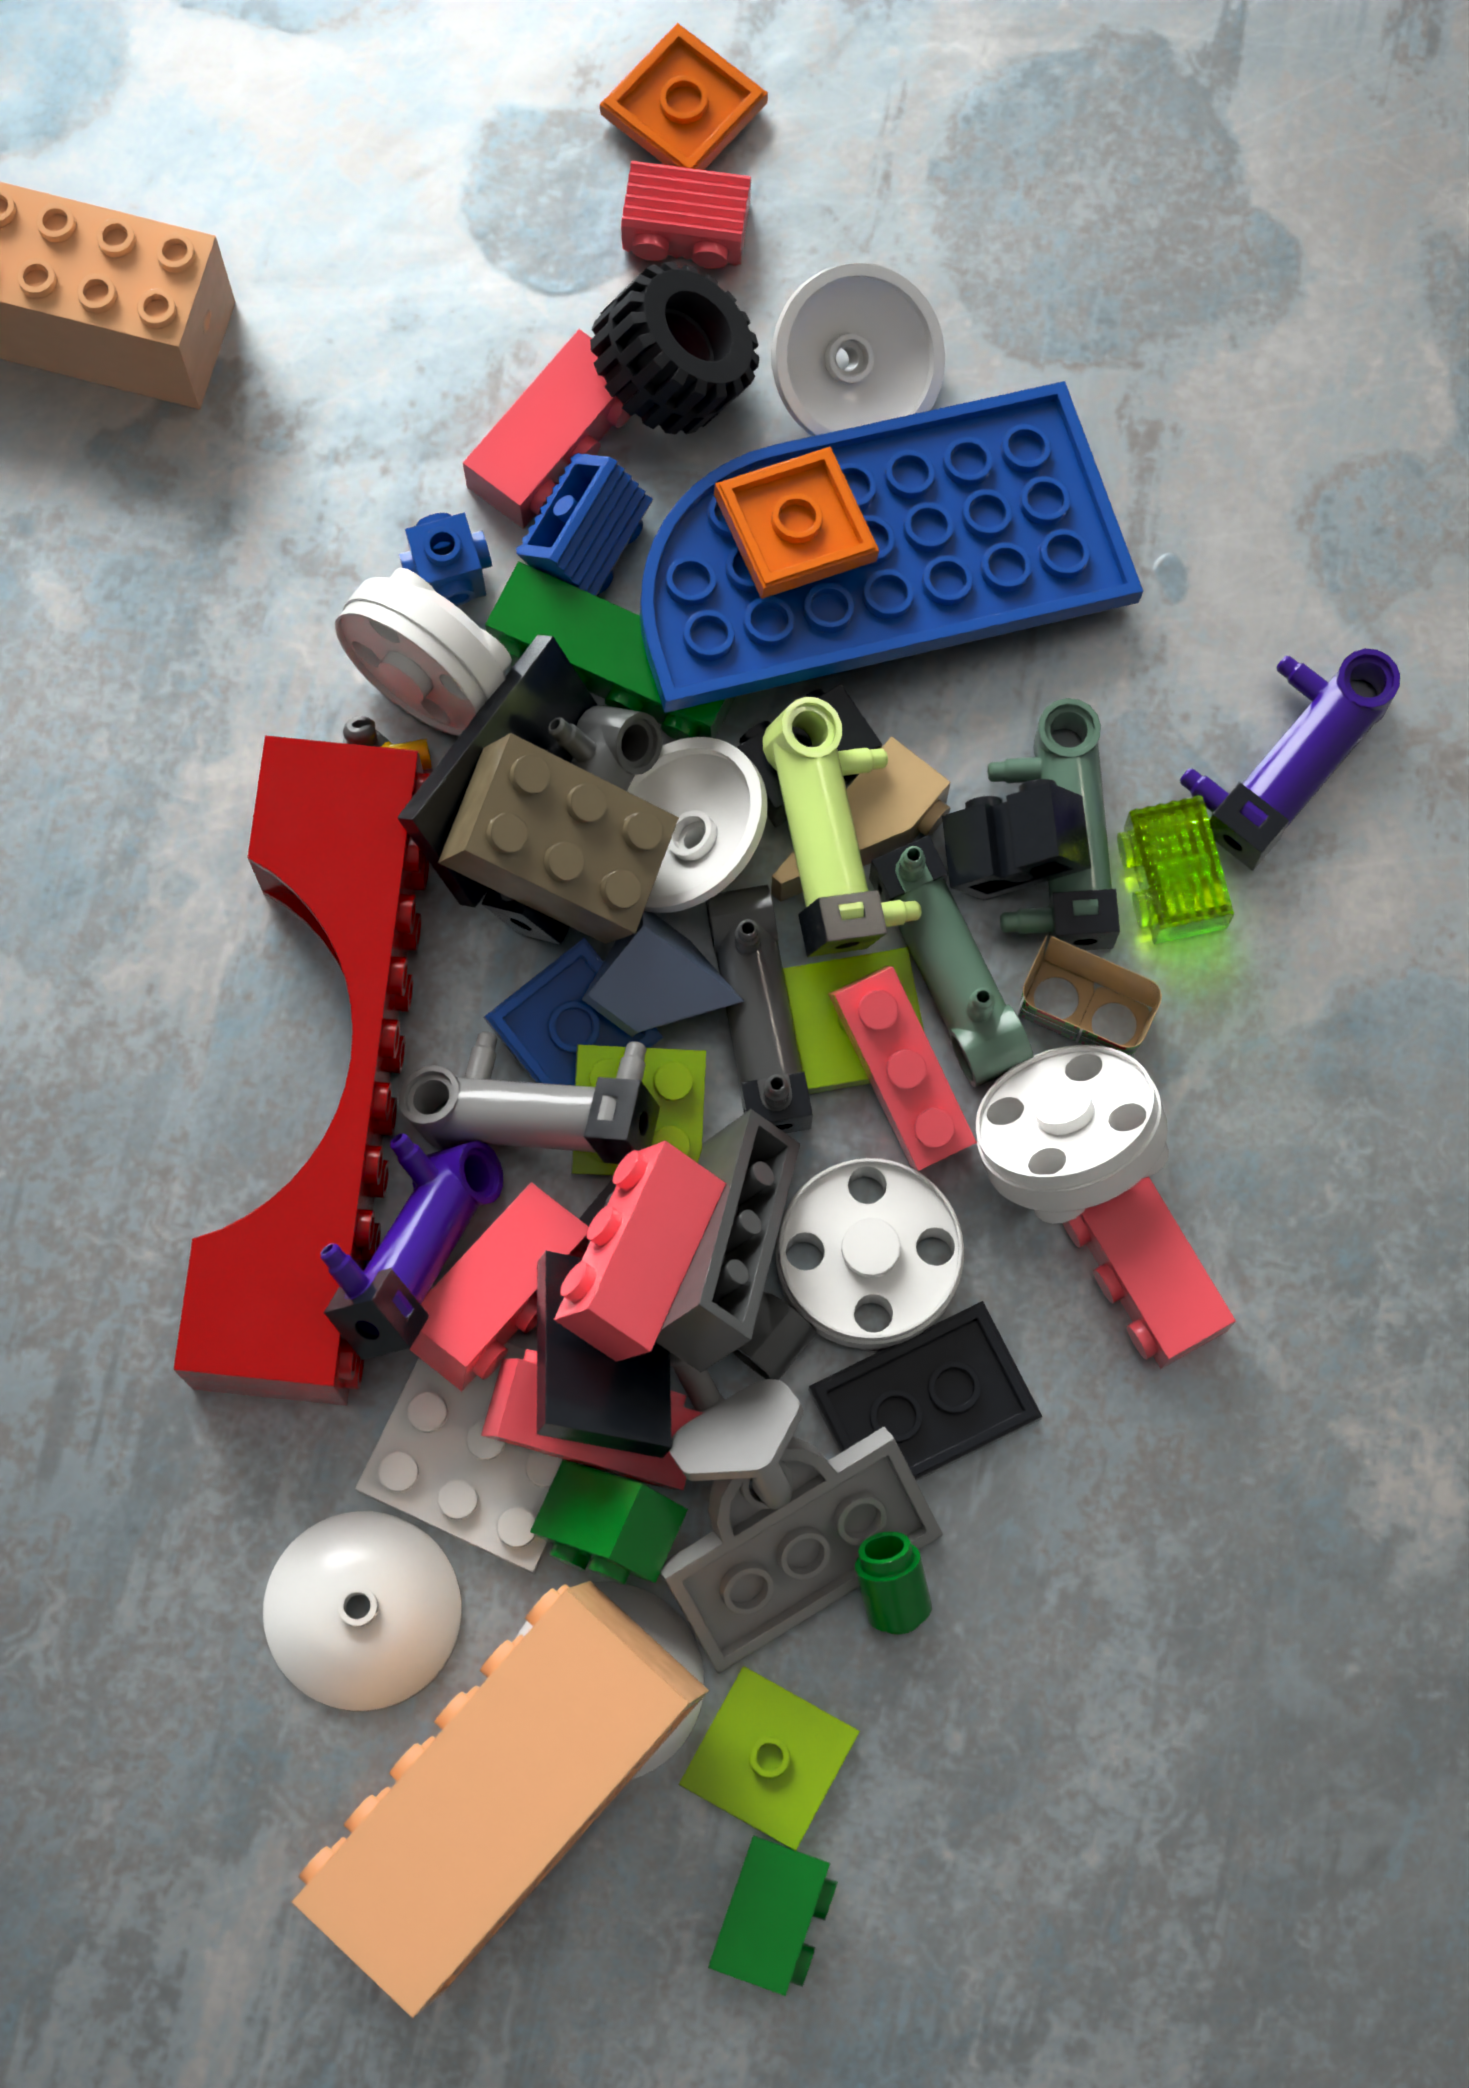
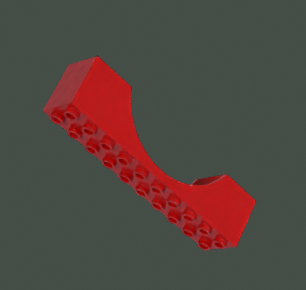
(350, 871)

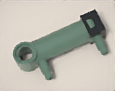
(1082, 903)
(980, 1025)

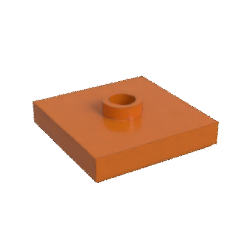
(683, 101)
(796, 522)

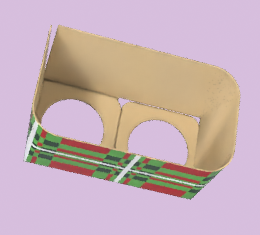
(1082, 971)

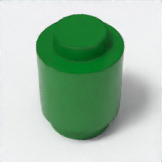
(892, 1583)

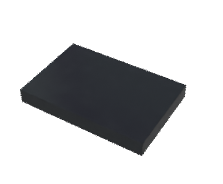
(587, 1393)
(934, 1393)

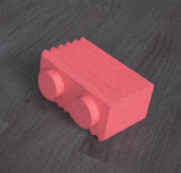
(685, 214)

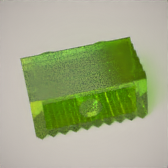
(1176, 870)

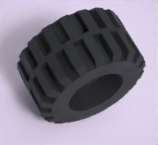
(674, 348)

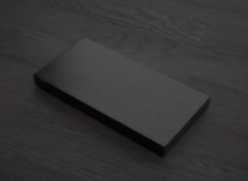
(532, 695)

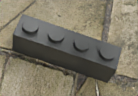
(731, 1265)

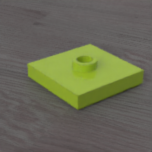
(820, 1035)
(769, 1758)

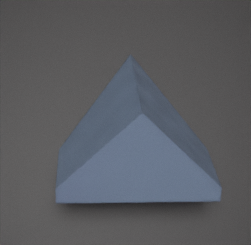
(656, 980)

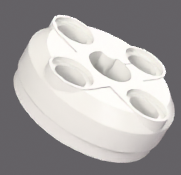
(421, 650)
(1071, 1130)
(869, 1253)

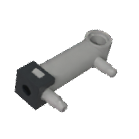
(600, 1119)

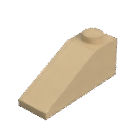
(886, 809)

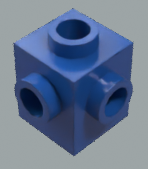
(448, 556)

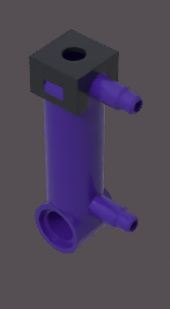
(1303, 759)
(382, 1306)

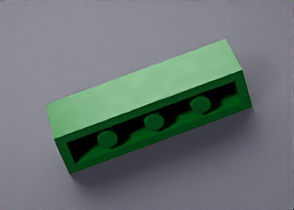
(600, 644)

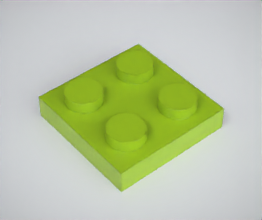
(673, 1080)

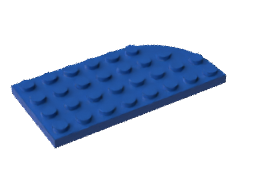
(980, 530)

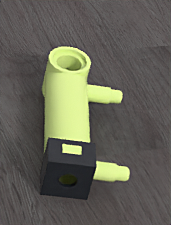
(838, 905)

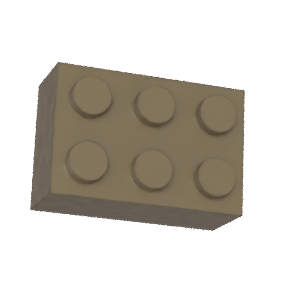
(558, 839)

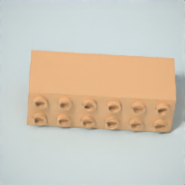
(110, 296)
(496, 1794)

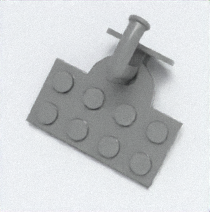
(795, 1534)

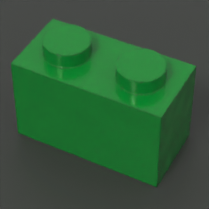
(607, 1522)
(771, 1917)

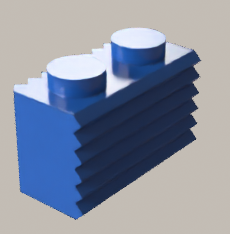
(586, 523)

